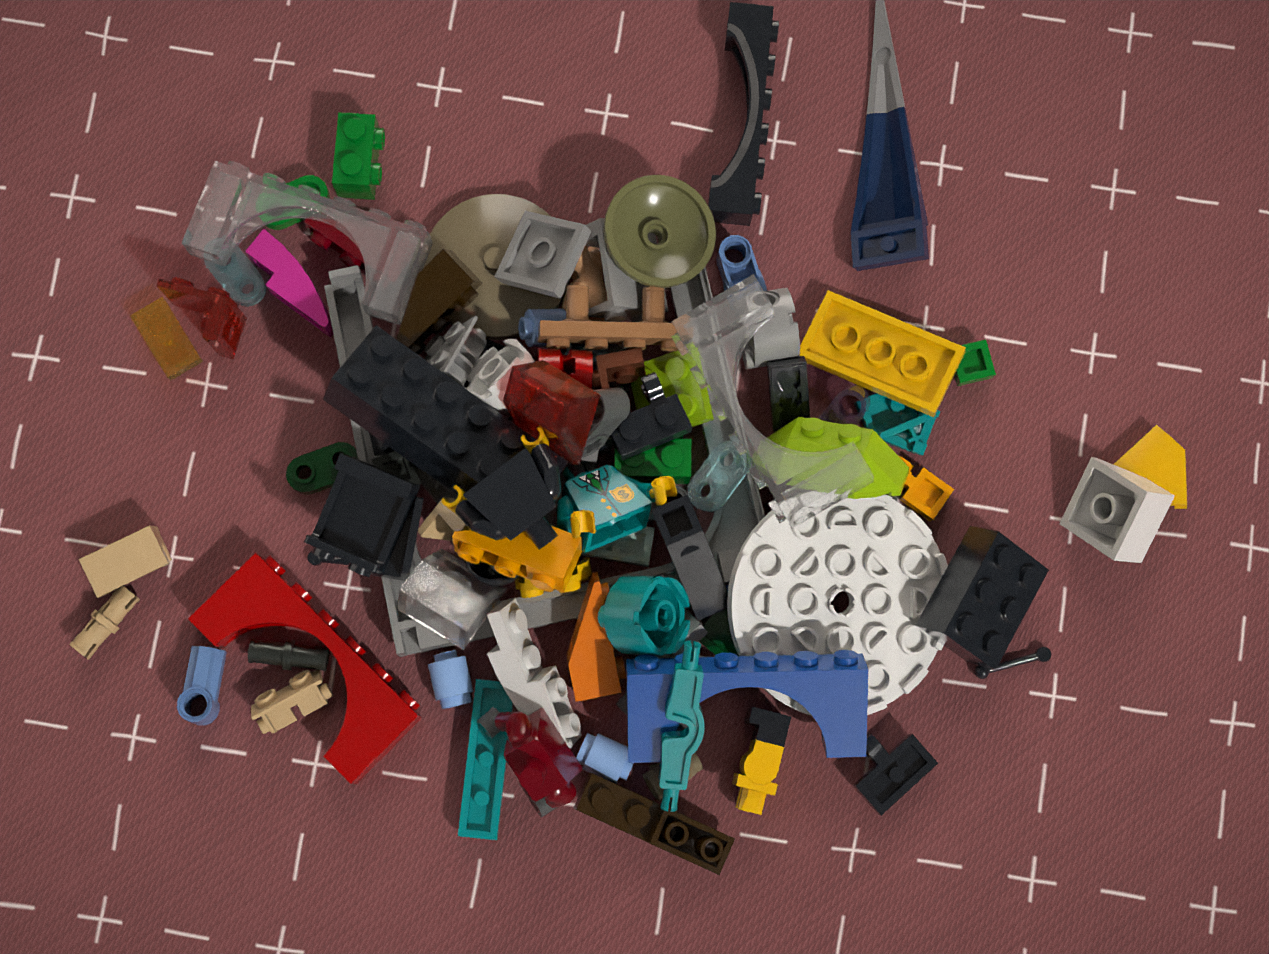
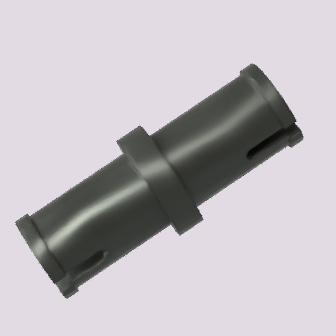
(288, 654)

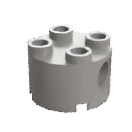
(777, 337)

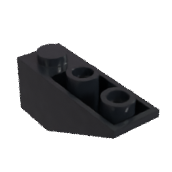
(691, 556)

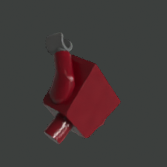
(536, 756)

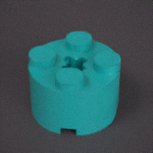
(645, 615)

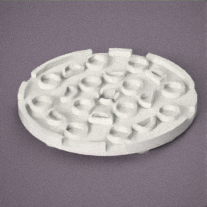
(857, 546)

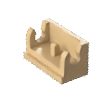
(125, 560)

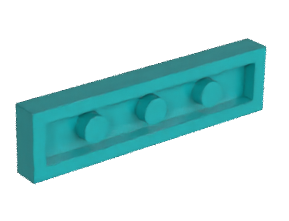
(484, 767)

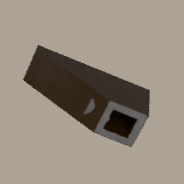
(434, 296)

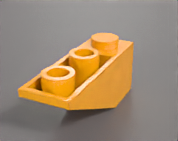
(546, 568)

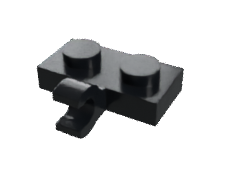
(893, 771)

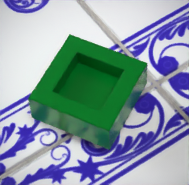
(975, 364)

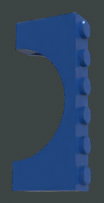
(825, 684)

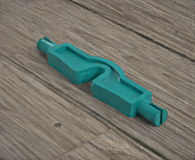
(681, 707)

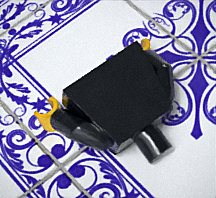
(514, 496)

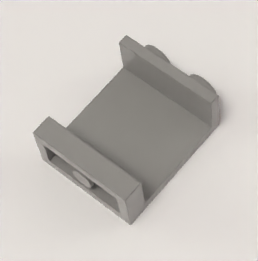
(623, 293)

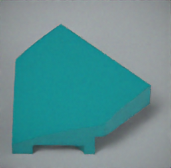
(898, 423)

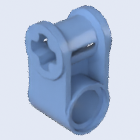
(736, 272)

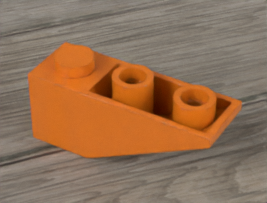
(590, 653)

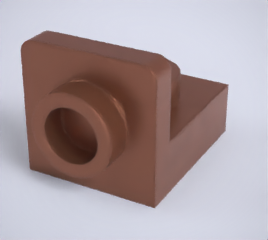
(619, 367)

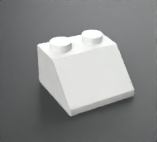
(1116, 511)

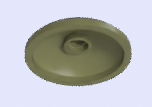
(675, 216)

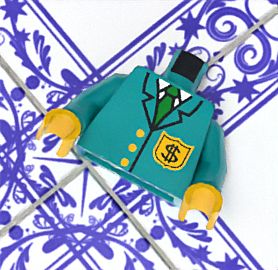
(607, 504)

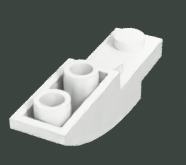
(521, 674)

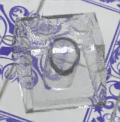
(447, 598)

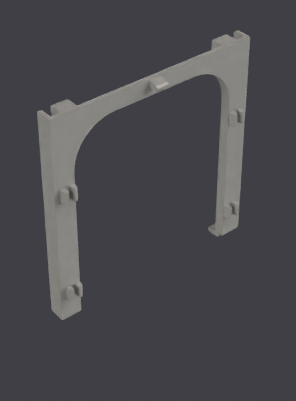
(725, 534)

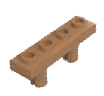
(596, 335)

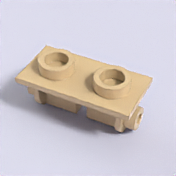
(276, 706)

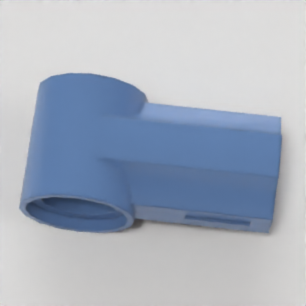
(202, 680)

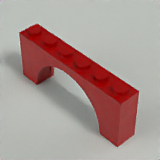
(374, 712)

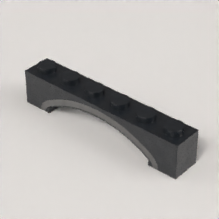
(749, 38)

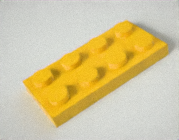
(881, 353)

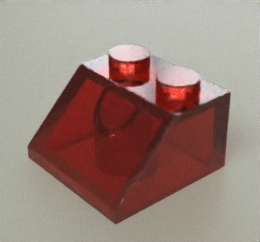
(554, 401)

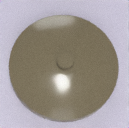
(480, 235)

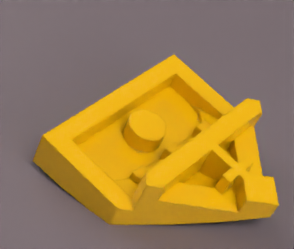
(1160, 461)

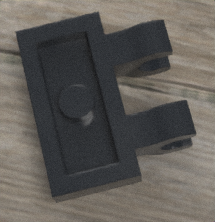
(653, 424)

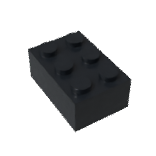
(982, 597)

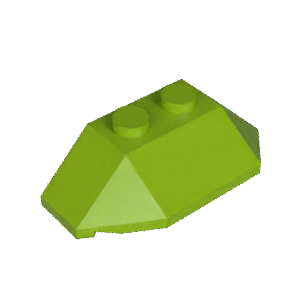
(820, 436)

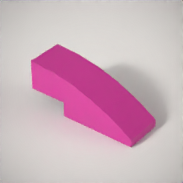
(289, 281)

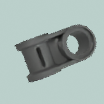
(610, 412)

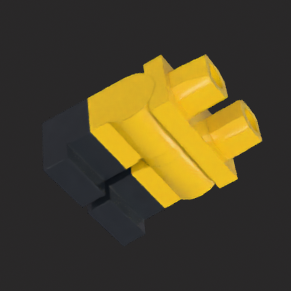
(762, 759)

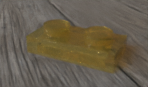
(166, 338)

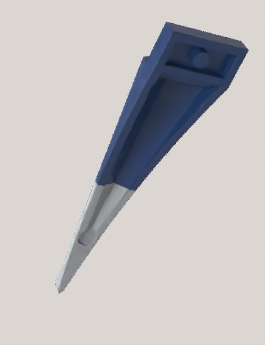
(889, 203)

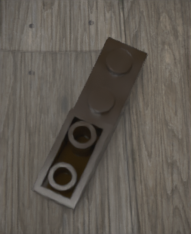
(652, 824)

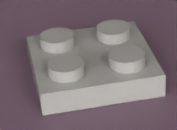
(543, 254)

